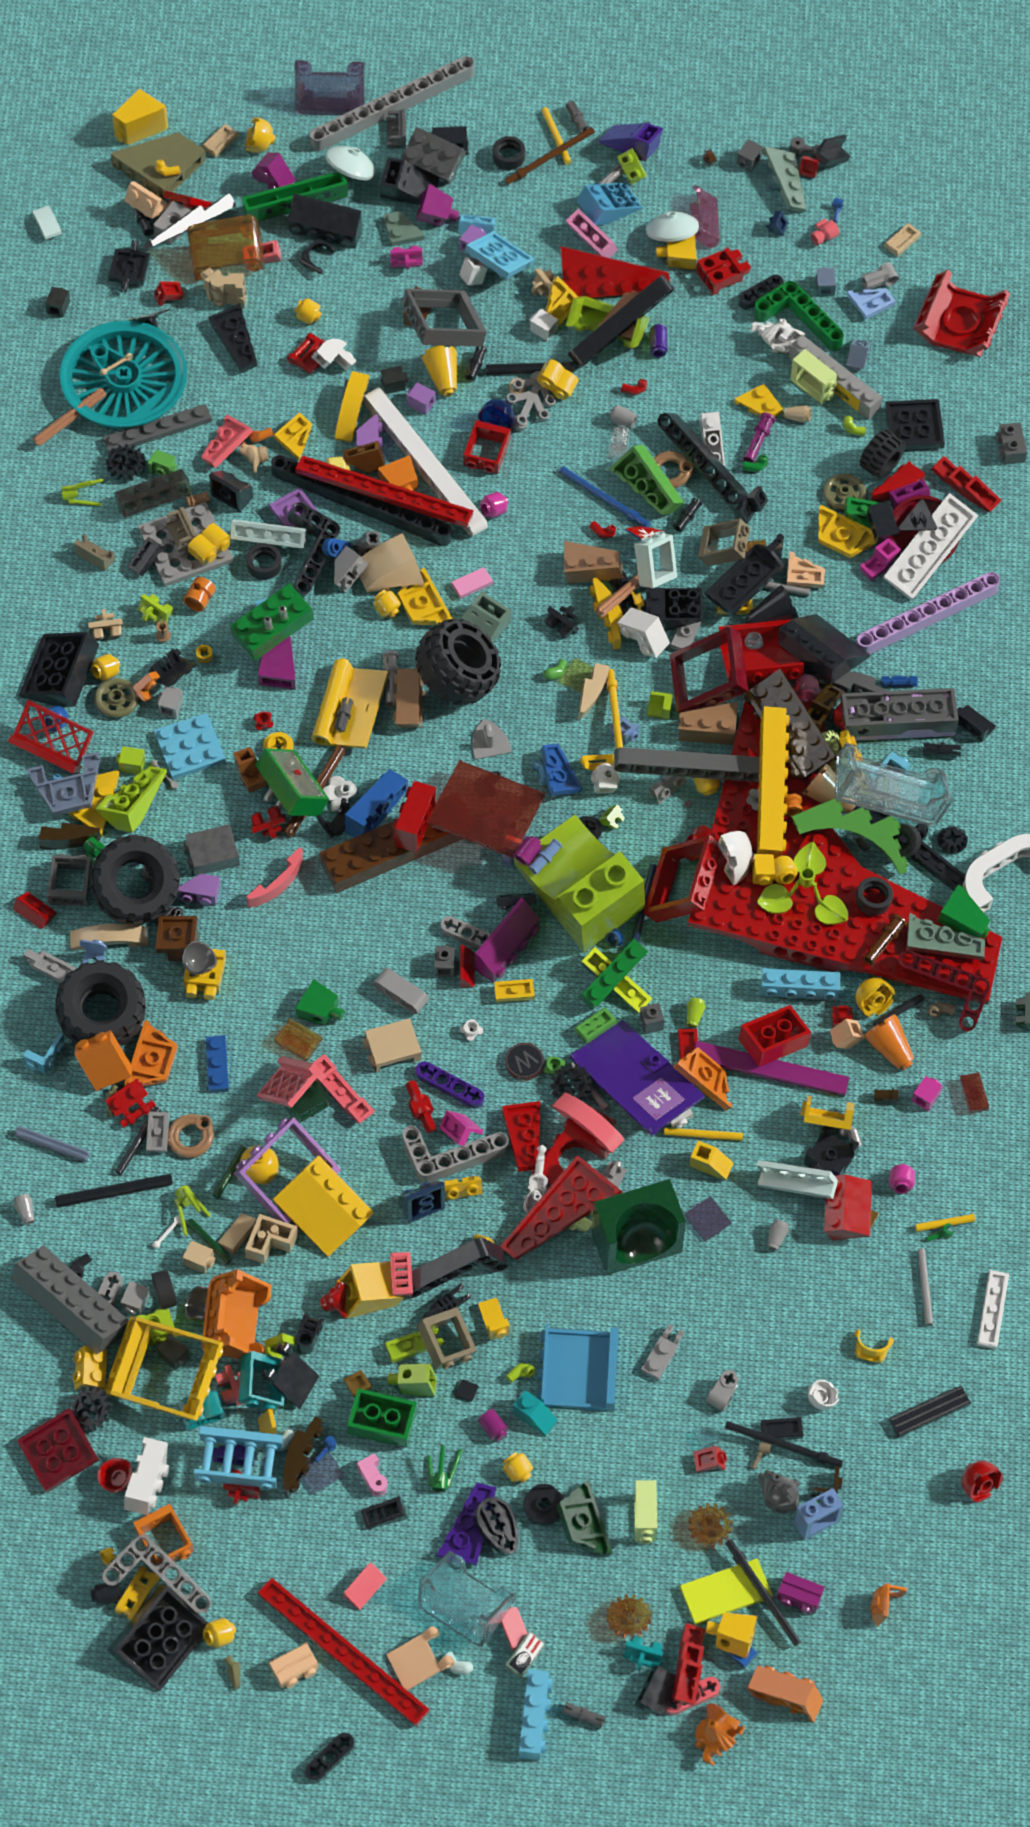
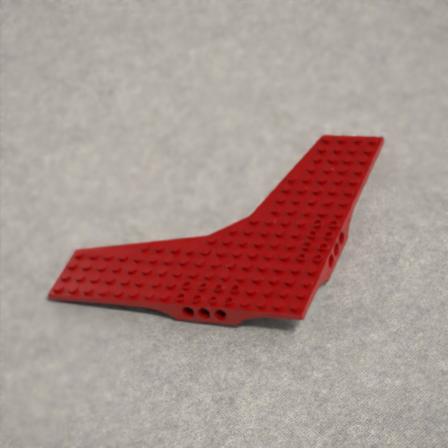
(798, 933)

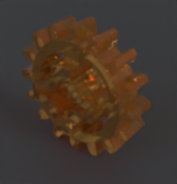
(707, 1533)
(619, 1619)

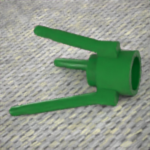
(92, 848)
(440, 1481)

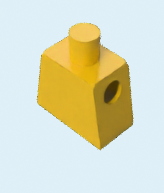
(679, 253)
(734, 1633)

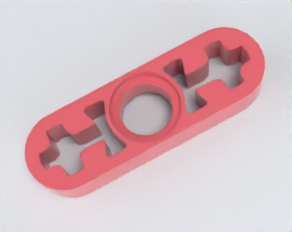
(707, 1696)

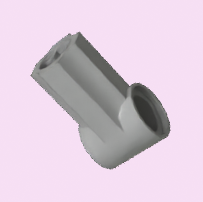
(884, 275)

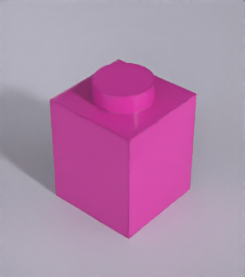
(927, 1093)

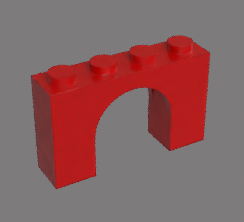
(572, 1136)

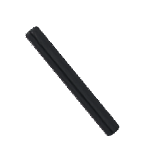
(522, 368)

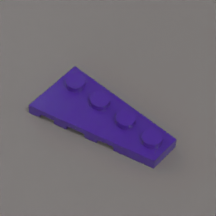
(464, 1536)

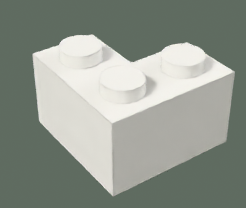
(646, 630)

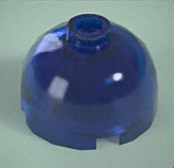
(497, 413)

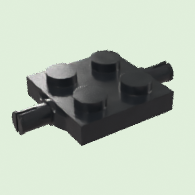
(129, 266)

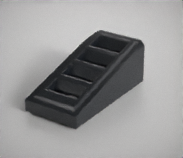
(397, 1501)

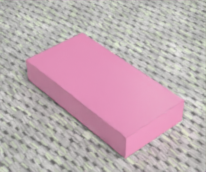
(472, 583)

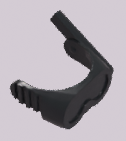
(305, 258)
(337, 825)

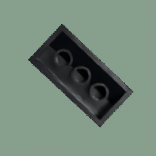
(325, 221)

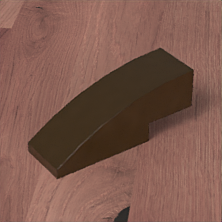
(825, 704)
(67, 837)

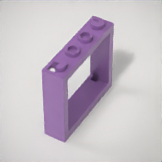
(303, 1136)

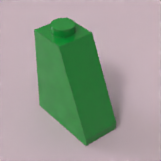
(964, 915)

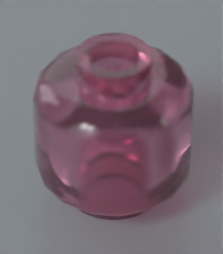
(807, 688)

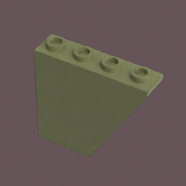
(174, 150)

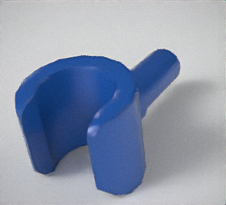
(838, 204)
(330, 1444)

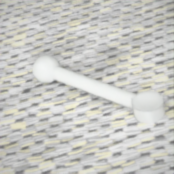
(156, 1244)

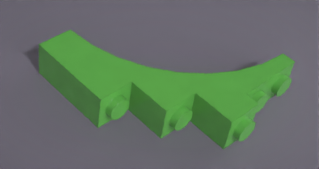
(857, 821)

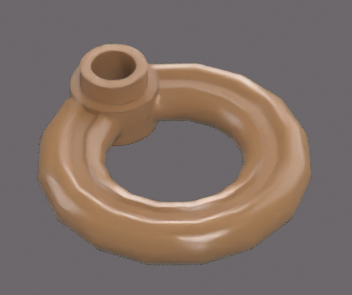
(683, 463)
(187, 1120)

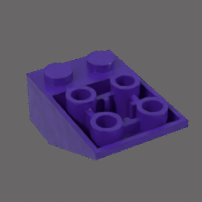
(640, 136)

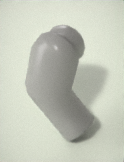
(853, 1134)

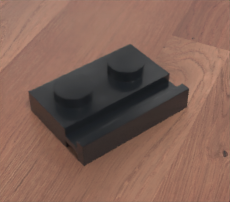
(509, 900)

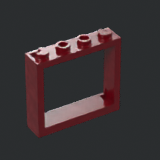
(720, 694)

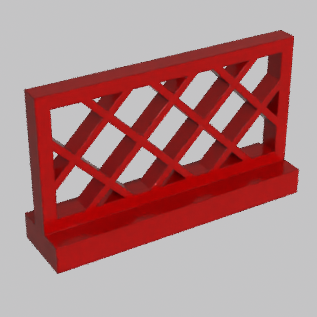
(49, 753)

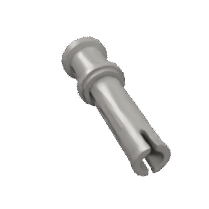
(390, 665)

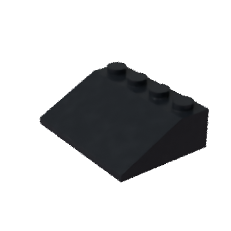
(821, 647)
(60, 668)
(159, 1637)

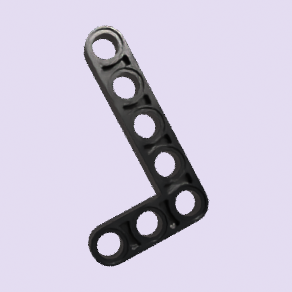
(316, 552)
(456, 1262)

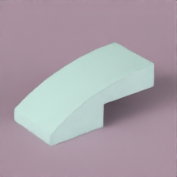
(47, 222)

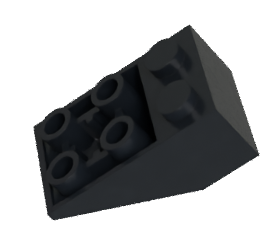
(405, 181)
(675, 606)

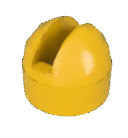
(107, 1555)

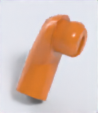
(258, 435)

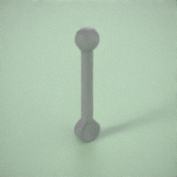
(174, 785)

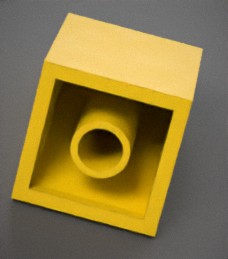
(139, 118)
(369, 1288)

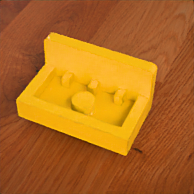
(89, 1368)

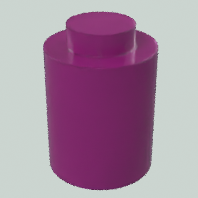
(527, 850)
(493, 1425)

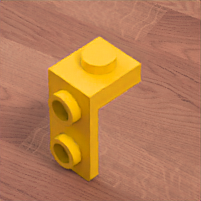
(493, 1318)

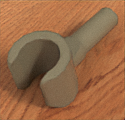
(764, 1448)

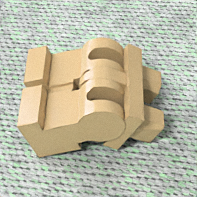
(225, 289)

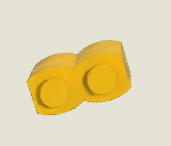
(557, 379)
(209, 544)

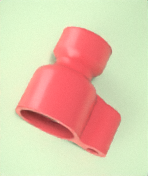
(826, 231)

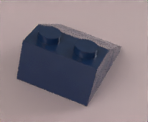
(423, 1200)

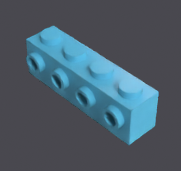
(800, 984)
(534, 1713)

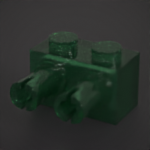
(310, 1103)

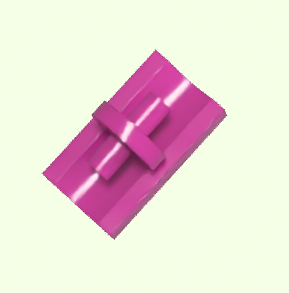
(406, 257)

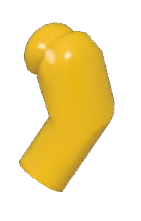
(166, 171)

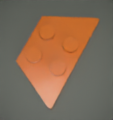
(152, 1057)
(705, 1075)

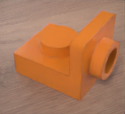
(144, 685)

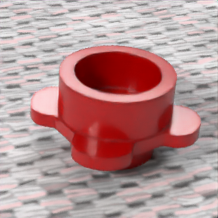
(263, 716)

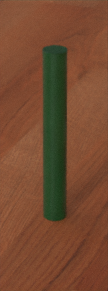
(229, 1173)
(209, 1241)

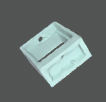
(644, 560)

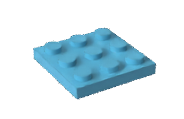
(499, 255)
(189, 746)

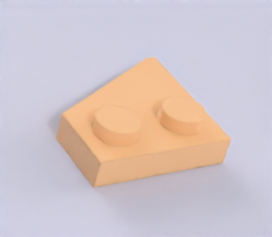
(804, 573)

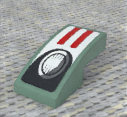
(524, 1654)

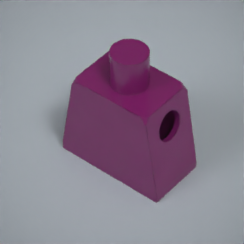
(436, 207)

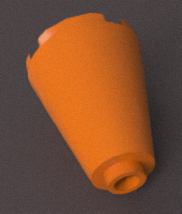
(891, 1042)

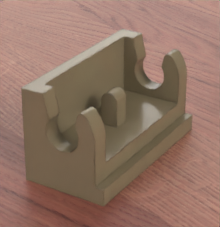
(180, 528)
(94, 553)

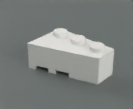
(147, 1477)

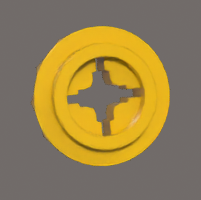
(282, 738)

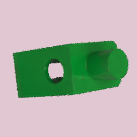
(319, 1005)

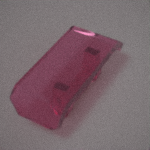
(706, 213)

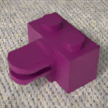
(273, 171)

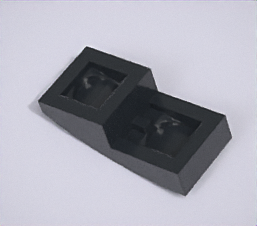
(751, 503)

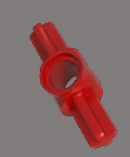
(420, 1106)

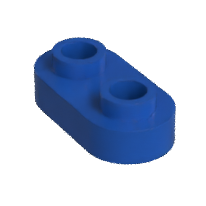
(333, 547)

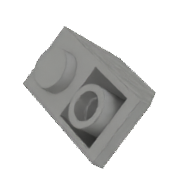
(348, 568)

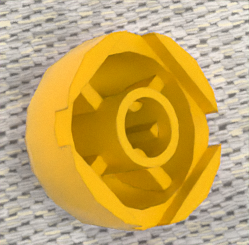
(259, 136)
(874, 996)
(264, 1169)

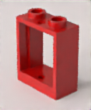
(488, 432)

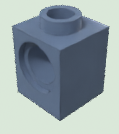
(825, 281)

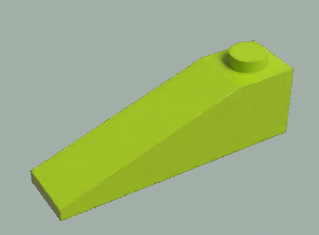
(129, 805)

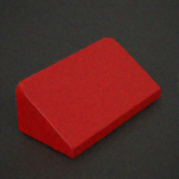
(34, 910)
(467, 967)

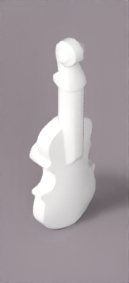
(537, 1182)

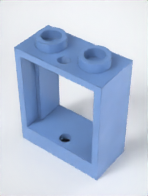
(814, 1517)

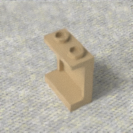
(392, 1044)

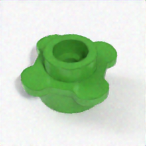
(551, 1061)

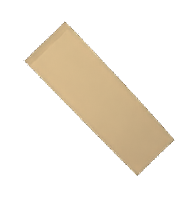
(592, 689)

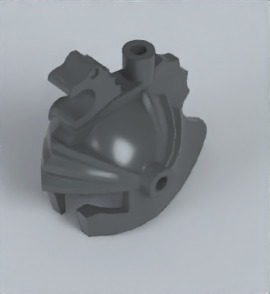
(779, 1492)

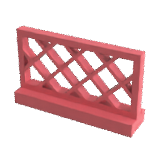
(290, 1081)

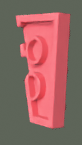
(227, 440)

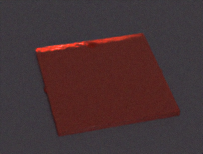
(486, 808)

